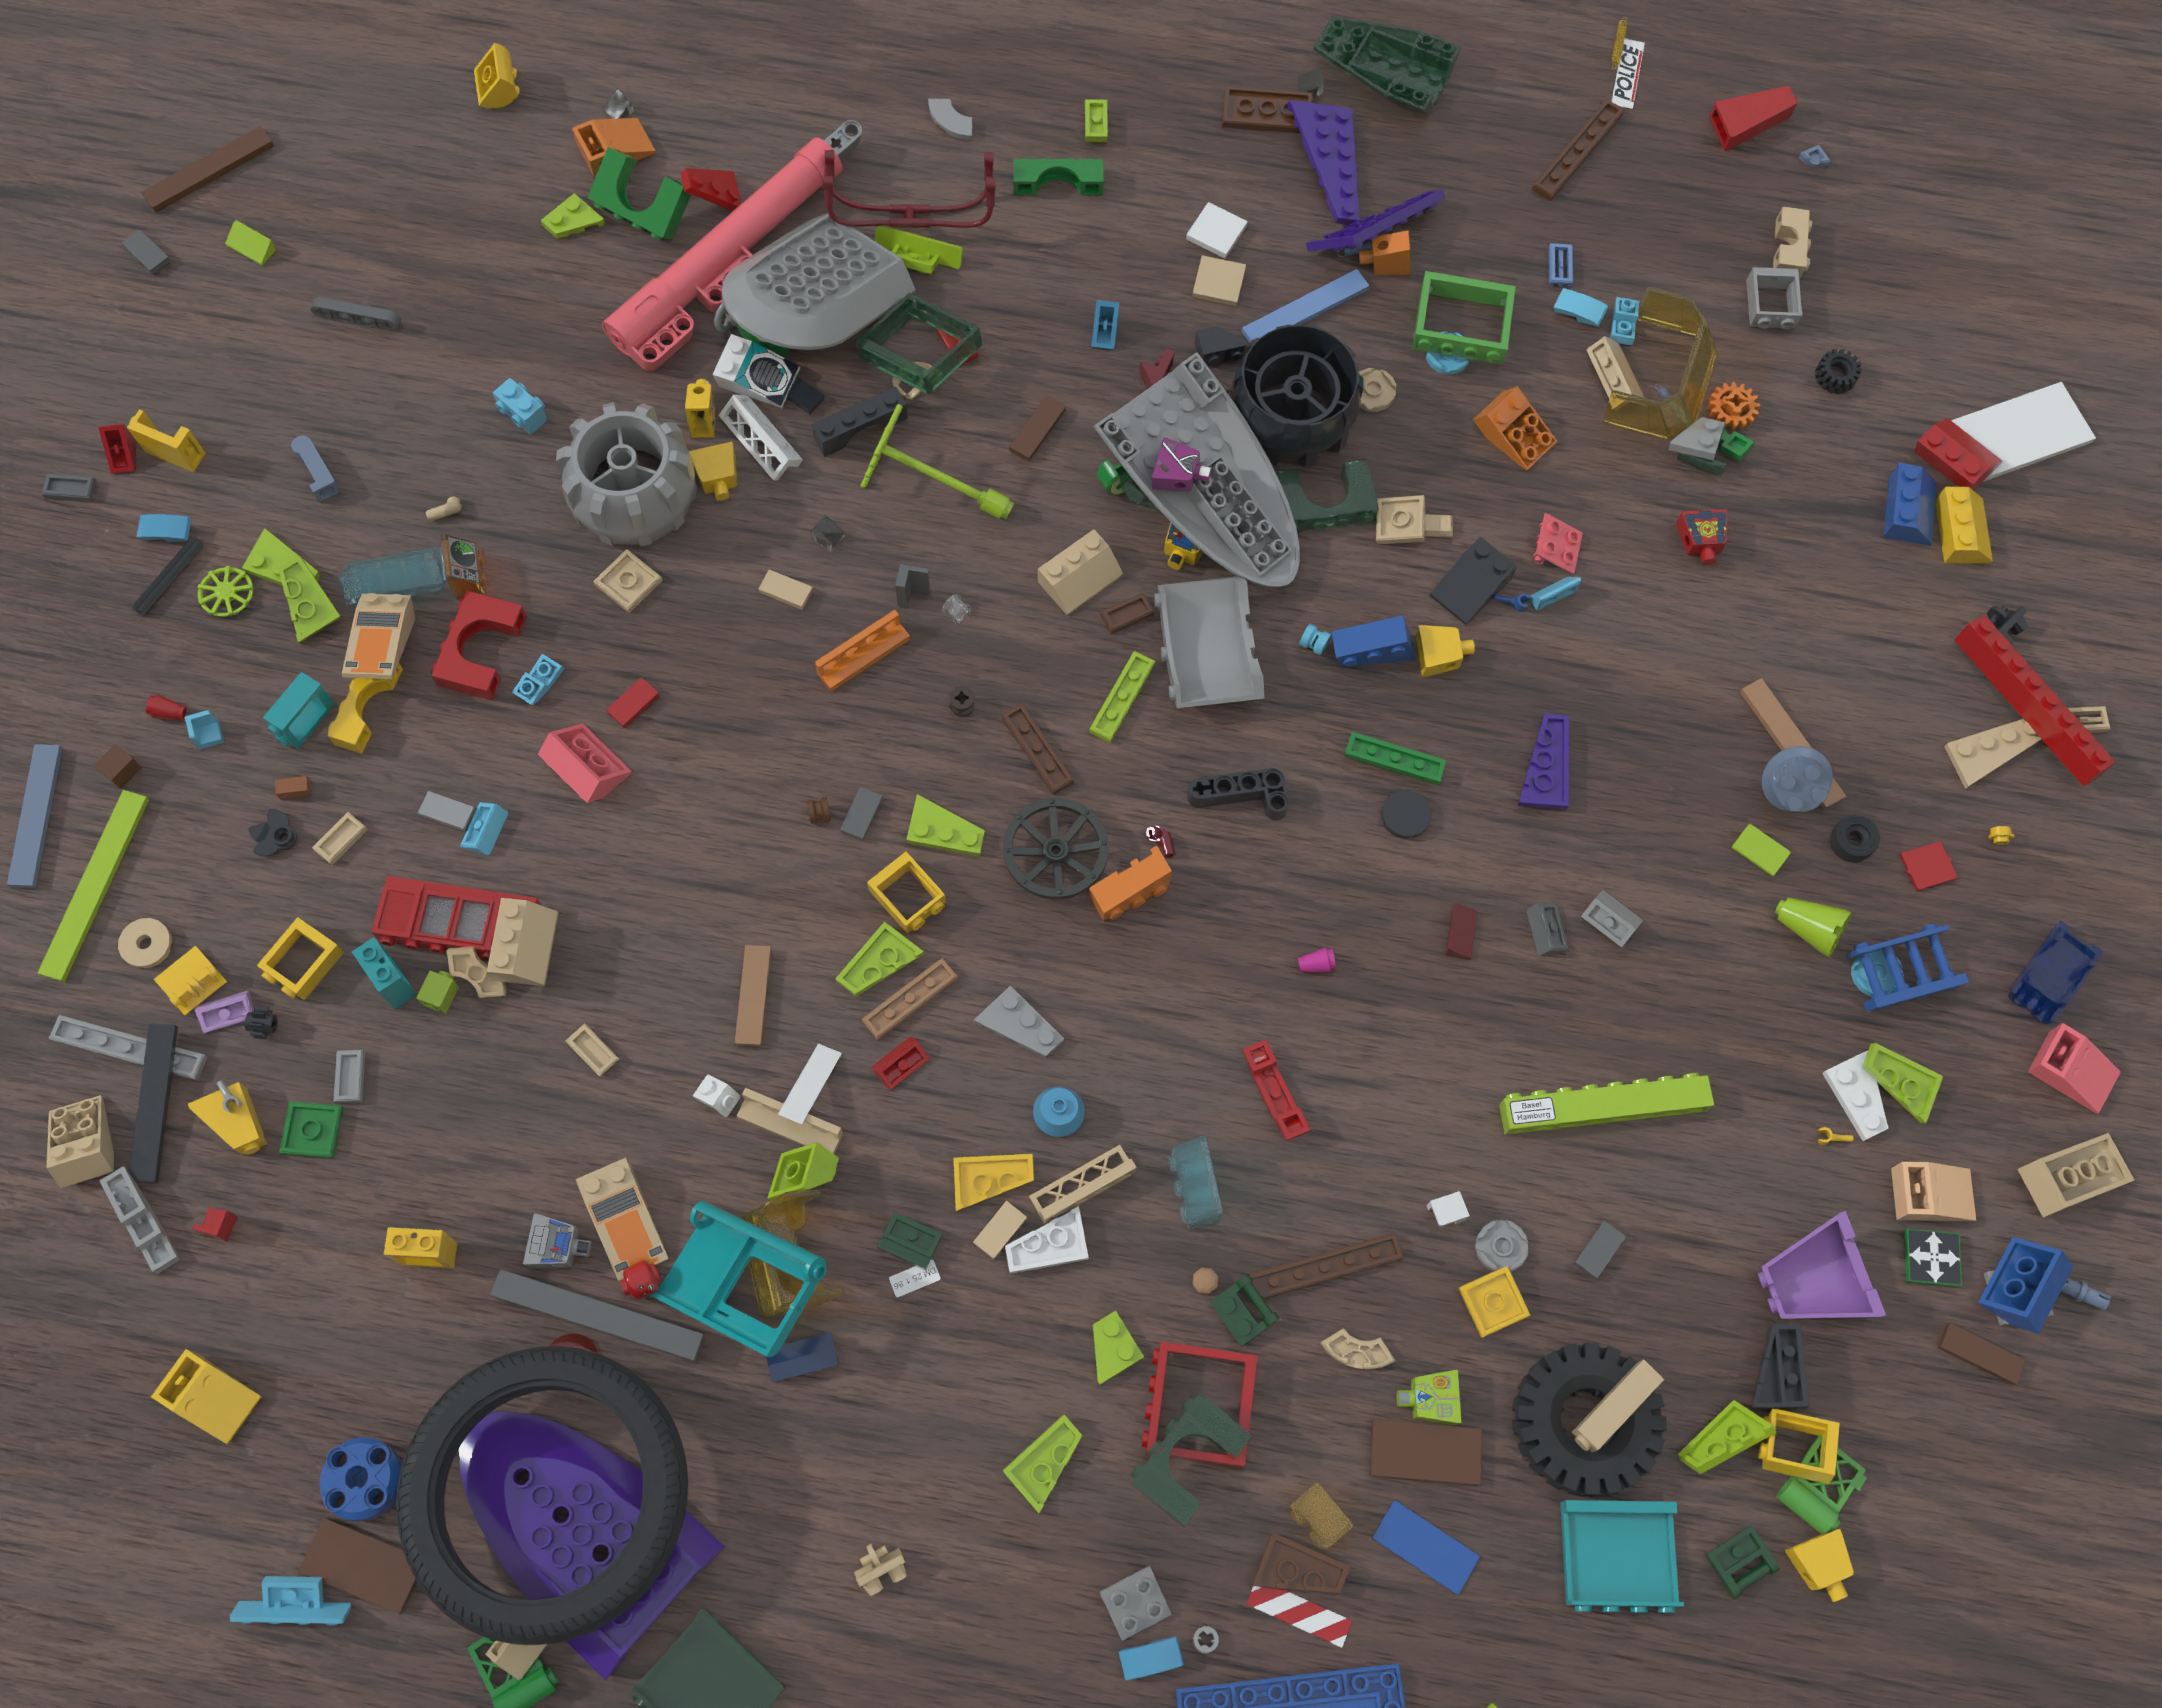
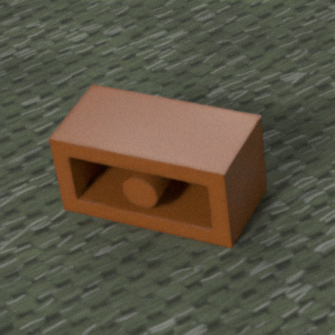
(293, 787)

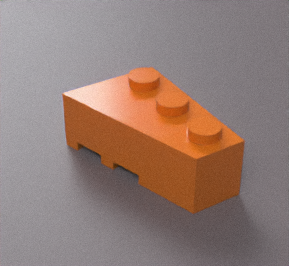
(1131, 886)

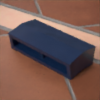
(803, 1357)

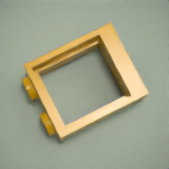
(891, 874)
(315, 973)
(428, 1250)
(1827, 1429)

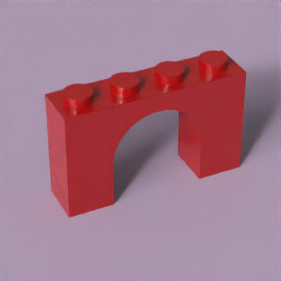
(474, 615)

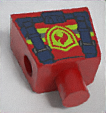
(1703, 533)

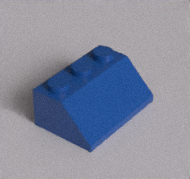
(1910, 505)
(2026, 1284)

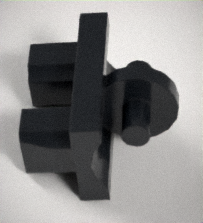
(2008, 619)

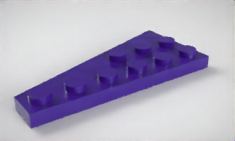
(1331, 151)
(1369, 227)

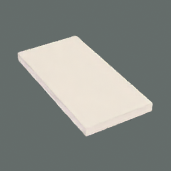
(2029, 428)

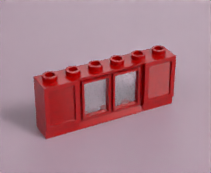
(438, 916)

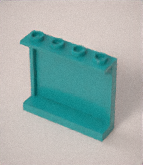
(1620, 1555)

